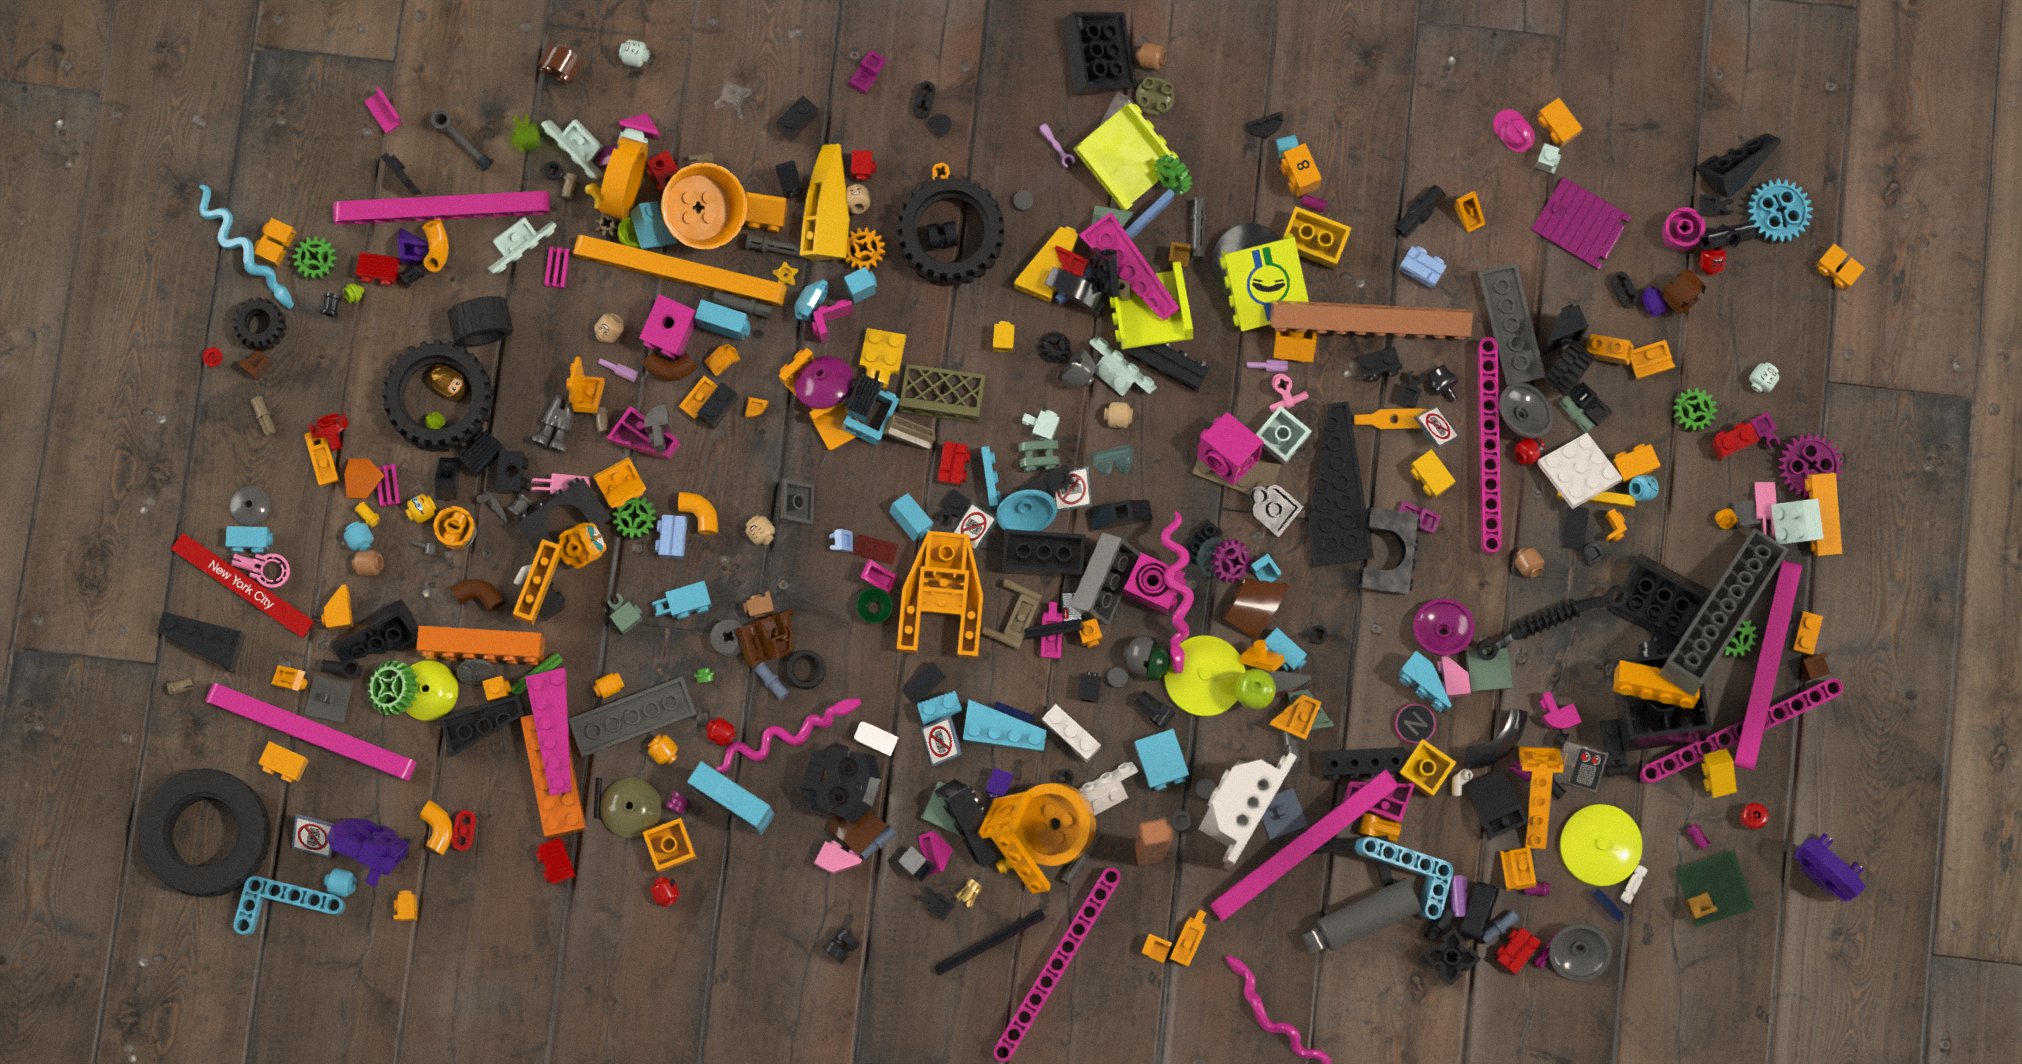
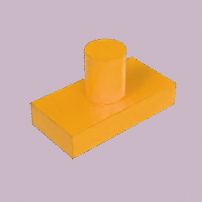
(1261, 658)
(289, 678)

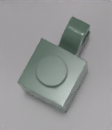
(625, 615)

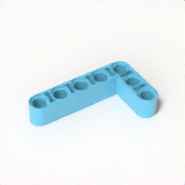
(1413, 865)
(284, 897)

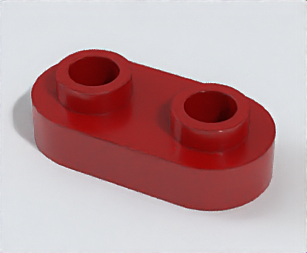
(464, 831)

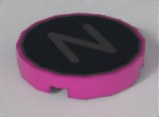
(1415, 723)

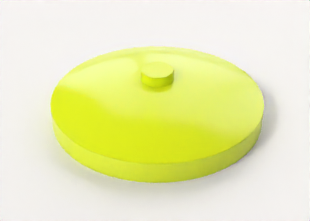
(1207, 677)
(1601, 845)

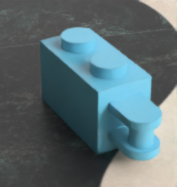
(684, 601)

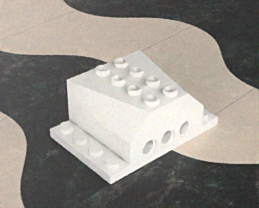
(1241, 803)

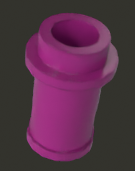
(1314, 203)
(1524, 774)
(1698, 836)
(1541, 889)

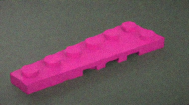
(1133, 267)
(550, 714)

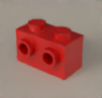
(662, 168)
(1735, 441)

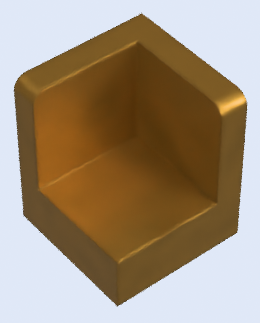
(1178, 253)
(1700, 906)

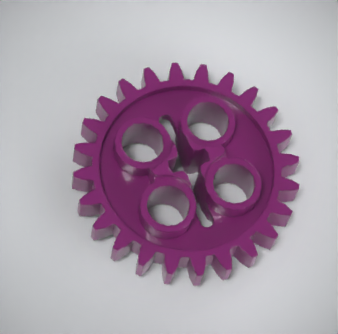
(1821, 450)

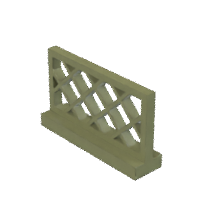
(935, 408)

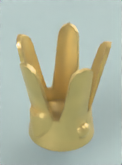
(969, 892)

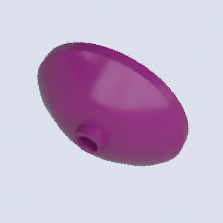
(823, 390)
(1446, 616)

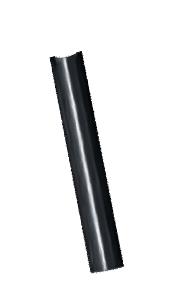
(598, 798)

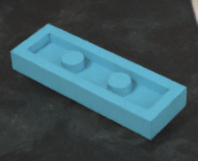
(991, 477)

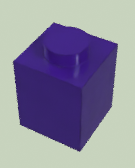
(999, 783)

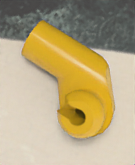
(594, 190)

